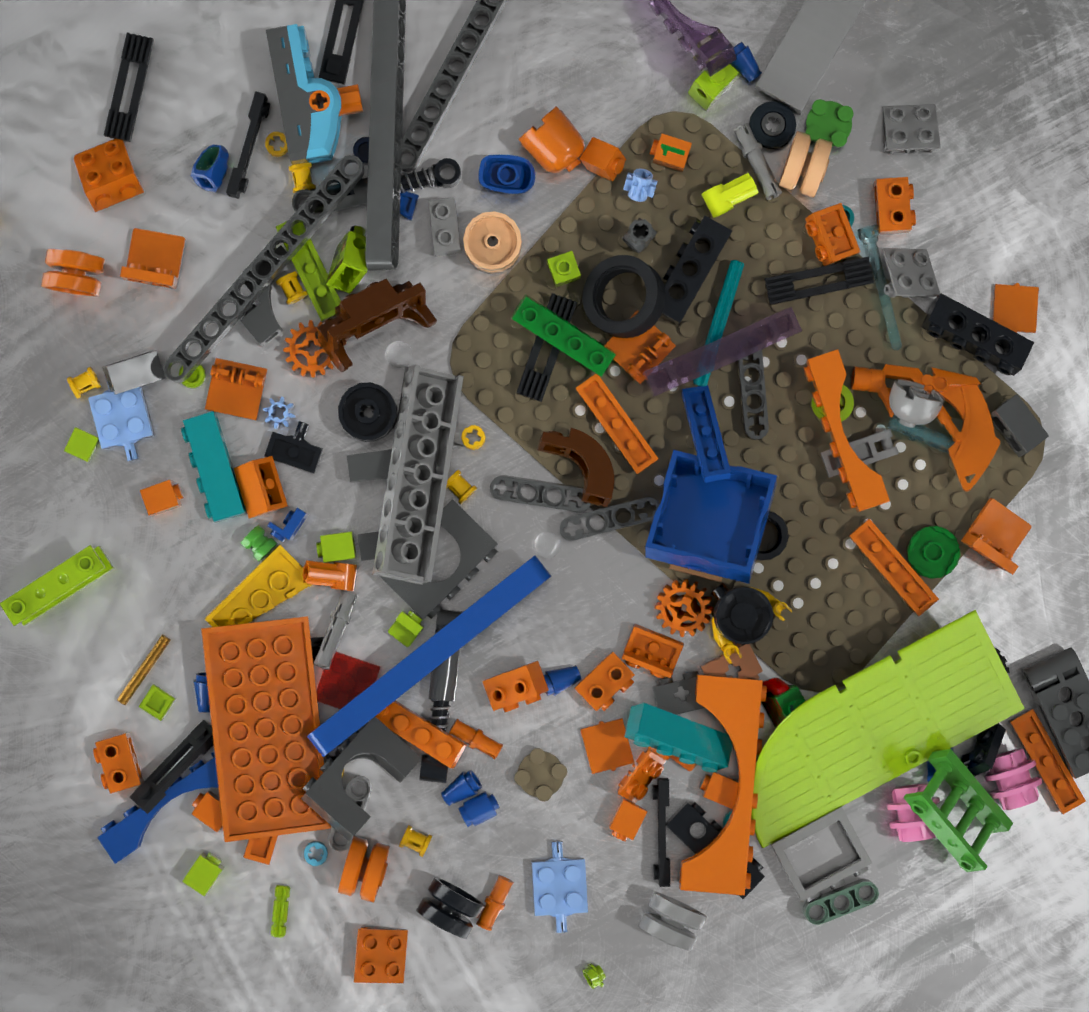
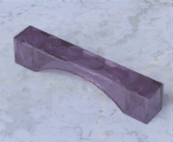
(705, 42)
(722, 352)

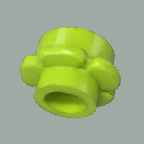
(594, 976)

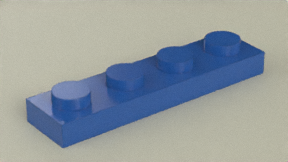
(706, 434)

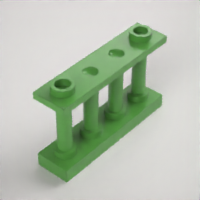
(978, 804)

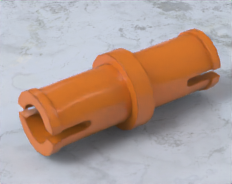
(475, 738)
(494, 902)

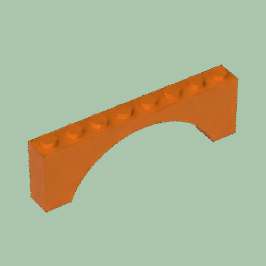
(723, 863)

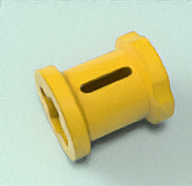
(302, 176)
(291, 288)
(84, 382)
(469, 430)
(460, 487)
(415, 841)

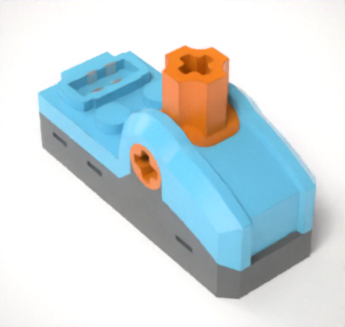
(309, 131)

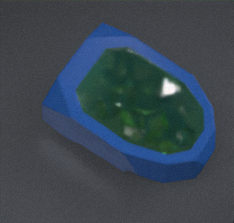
(211, 168)

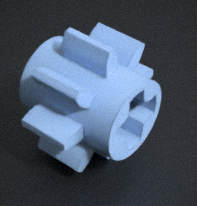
(640, 185)
(271, 411)

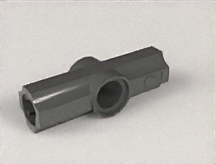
(639, 235)

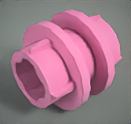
(1013, 779)
(909, 824)

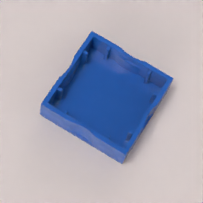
(713, 523)

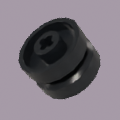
(352, 410)
(449, 911)

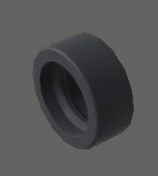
(782, 539)

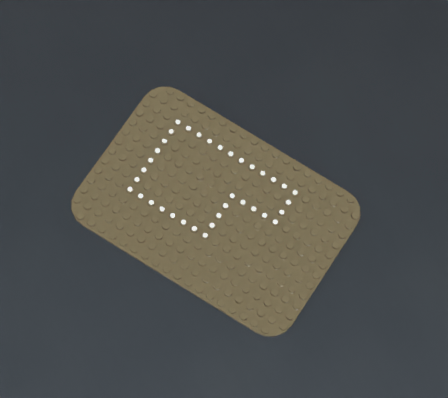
(835, 593)

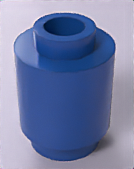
(479, 809)

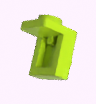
(406, 628)

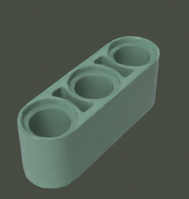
(853, 904)

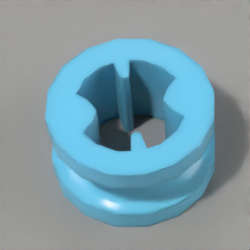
(313, 861)

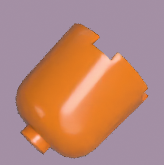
(555, 143)

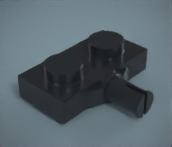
(294, 449)
(985, 750)

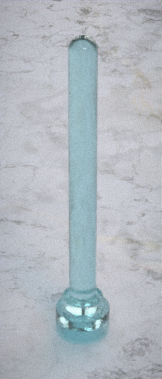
(869, 236)

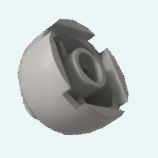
(914, 404)

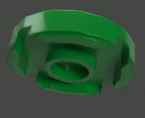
(933, 552)

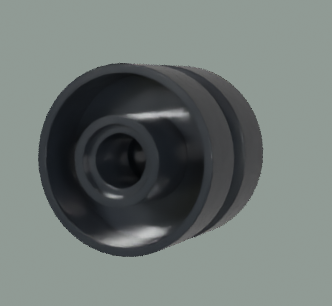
(743, 615)

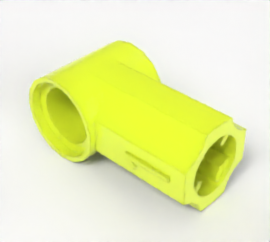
(724, 197)

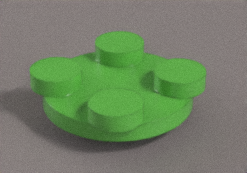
(829, 122)

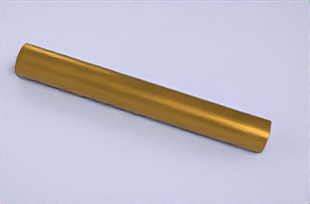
(144, 669)

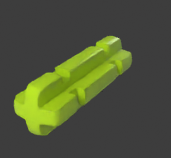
(280, 911)

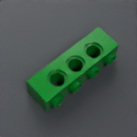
(563, 335)

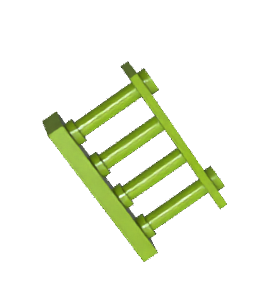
(56, 585)

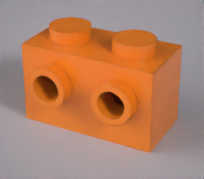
(893, 205)
(260, 487)
(605, 681)
(516, 686)
(118, 763)

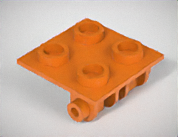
(641, 352)
(235, 389)
(636, 785)
(380, 955)

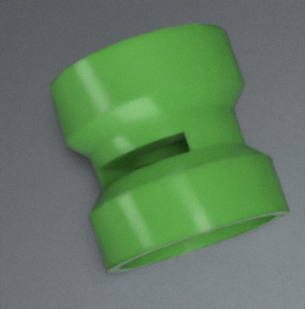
(260, 544)

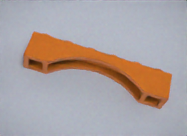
(865, 485)

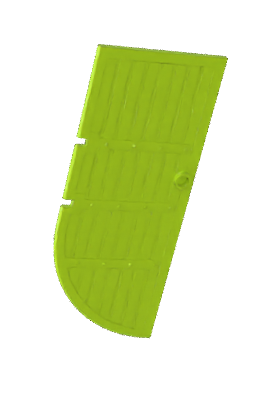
(880, 726)

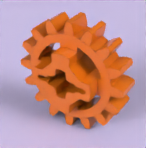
(298, 349)
(693, 611)

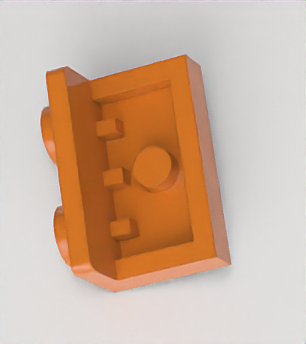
(652, 651)

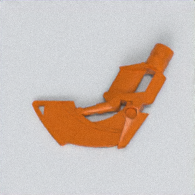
(975, 442)

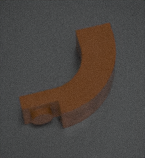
(590, 458)

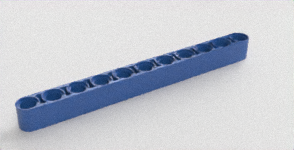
(429, 656)

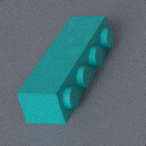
(214, 467)
(678, 737)

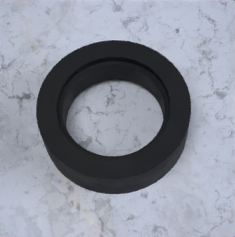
(595, 286)

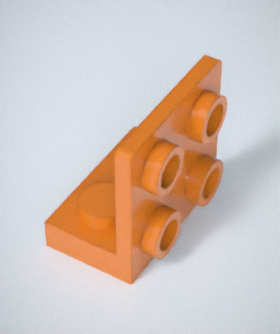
(154, 258)
(997, 535)

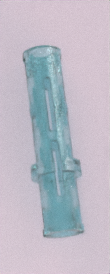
(922, 434)

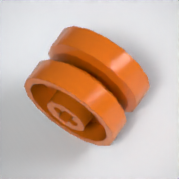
(72, 277)
(364, 869)

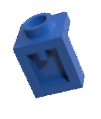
(293, 523)

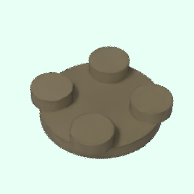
(540, 774)

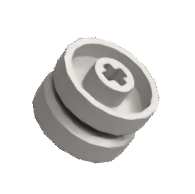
(671, 924)

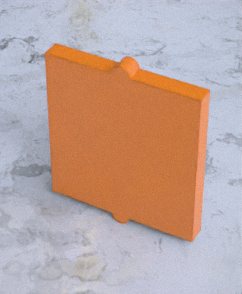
(1016, 307)
(607, 746)

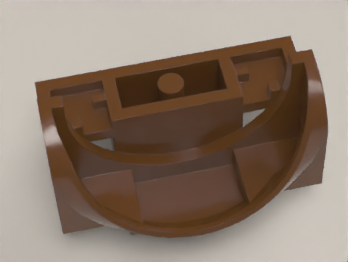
(370, 310)

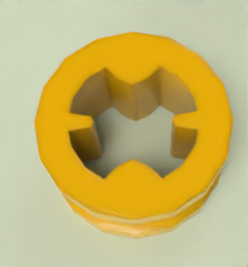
(271, 149)

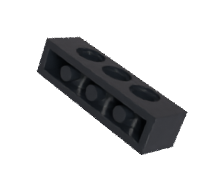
(717, 237)
(1015, 346)
(680, 825)

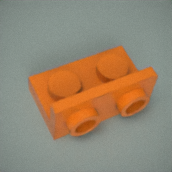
(831, 234)

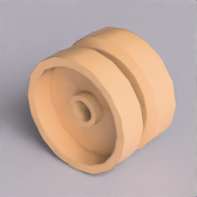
(808, 165)
(492, 258)

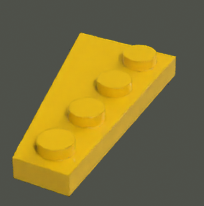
(261, 590)

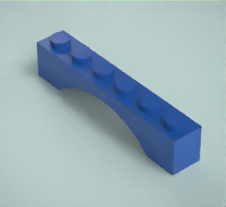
(128, 834)

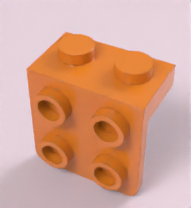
(107, 174)

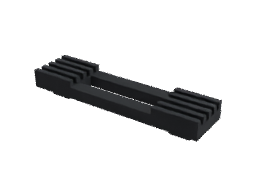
(137, 50)
(334, 66)
(258, 109)
(856, 272)
(534, 383)
(149, 793)
(662, 870)

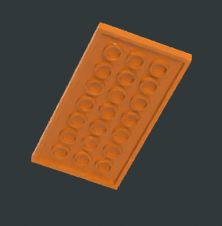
(260, 725)

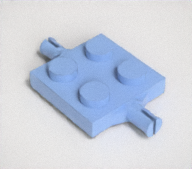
(121, 419)
(559, 887)

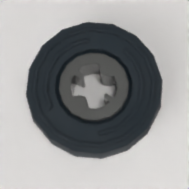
(785, 129)

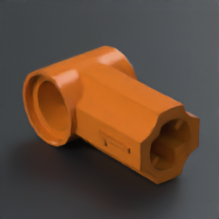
(337, 575)

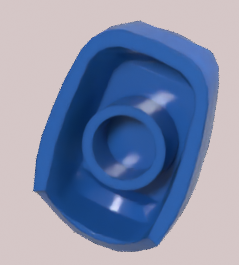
(506, 174)

